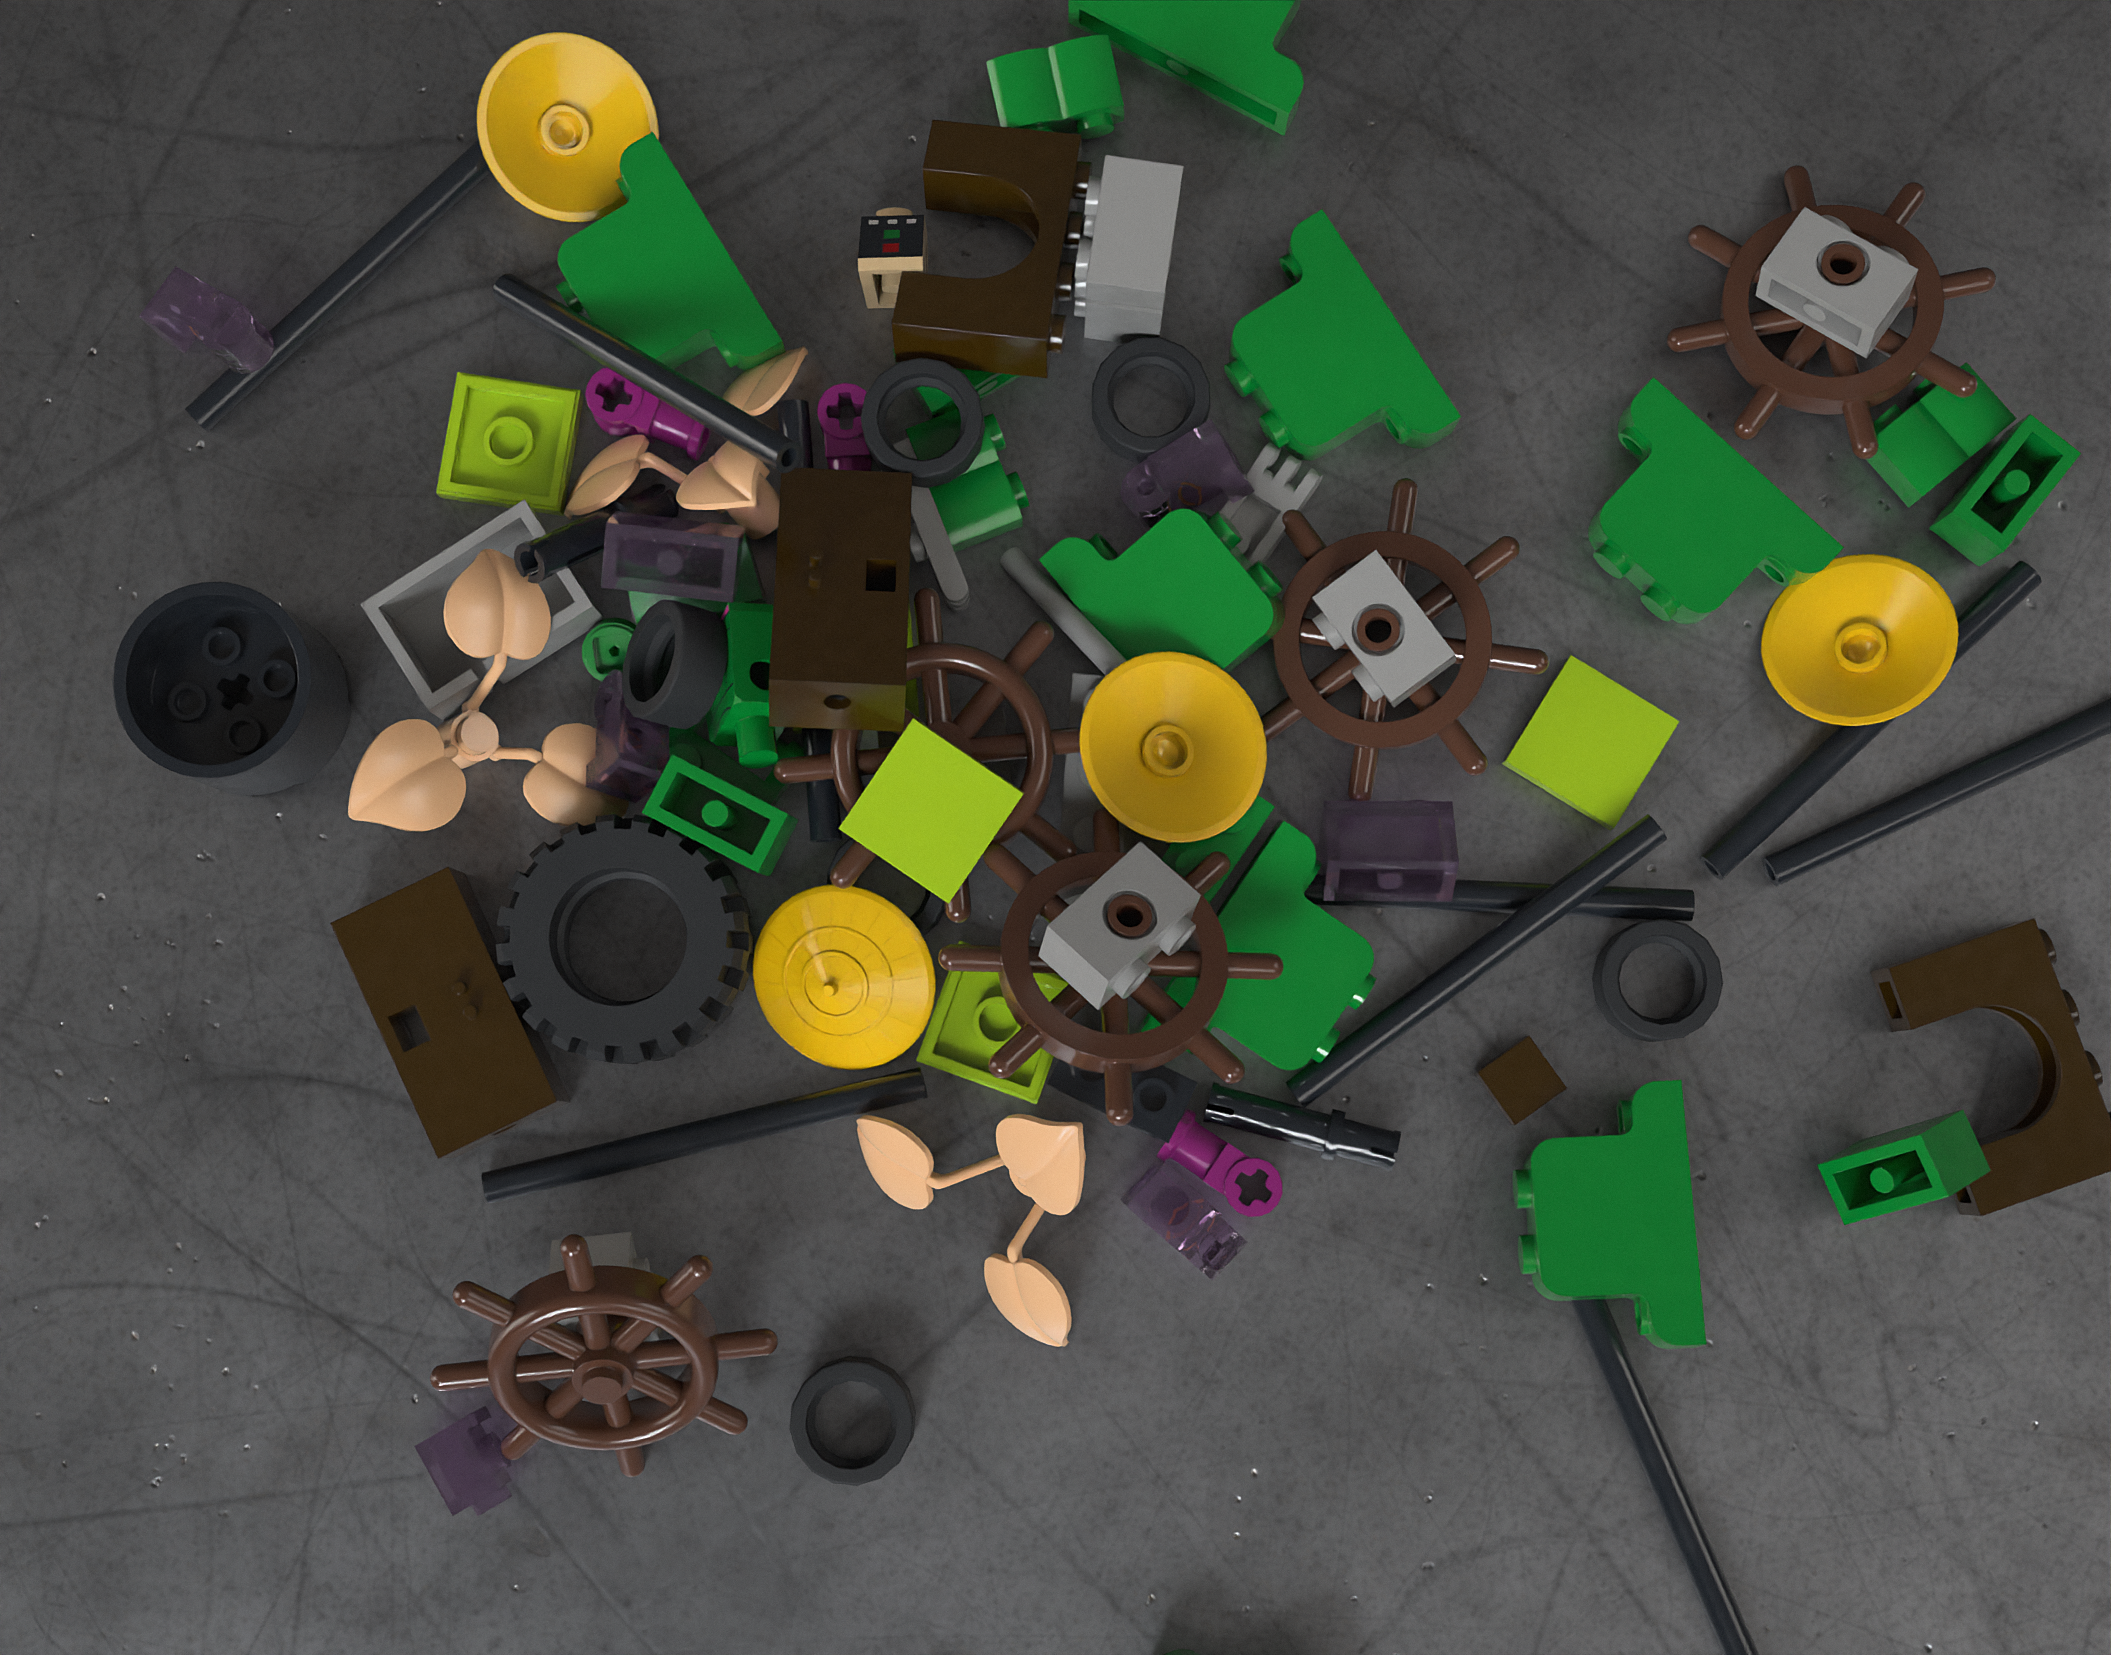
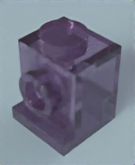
(467, 1464)

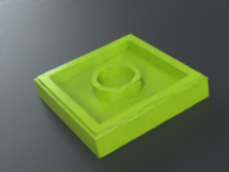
(510, 443)
(1590, 742)
(931, 810)
(974, 1023)

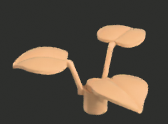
(726, 482)
(414, 769)
(1043, 1163)

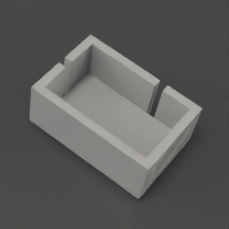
(1127, 248)
(412, 617)

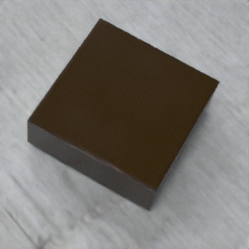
(1520, 1080)

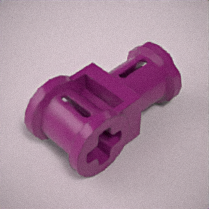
(643, 415)
(843, 447)
(1220, 1164)

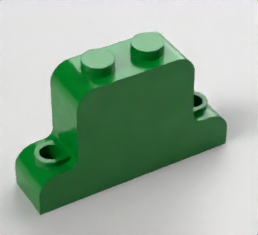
(1210, 46)
(662, 272)
(1333, 356)
(1697, 516)
(1173, 590)
(1322, 959)
(1619, 1218)

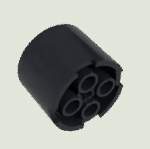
(181, 683)

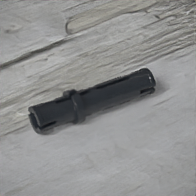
(586, 535)
(1303, 1127)

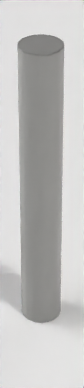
(1061, 610)

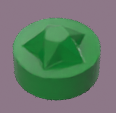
(607, 646)

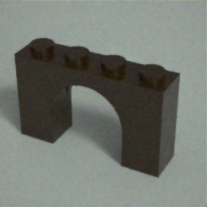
(1013, 317)
(2012, 973)

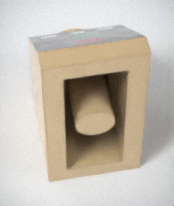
(887, 246)

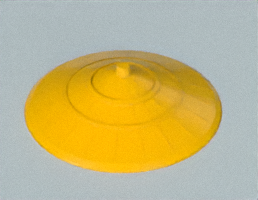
(559, 121)
(1860, 640)
(1173, 747)
(844, 977)

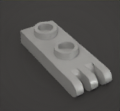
(1261, 512)
(931, 542)

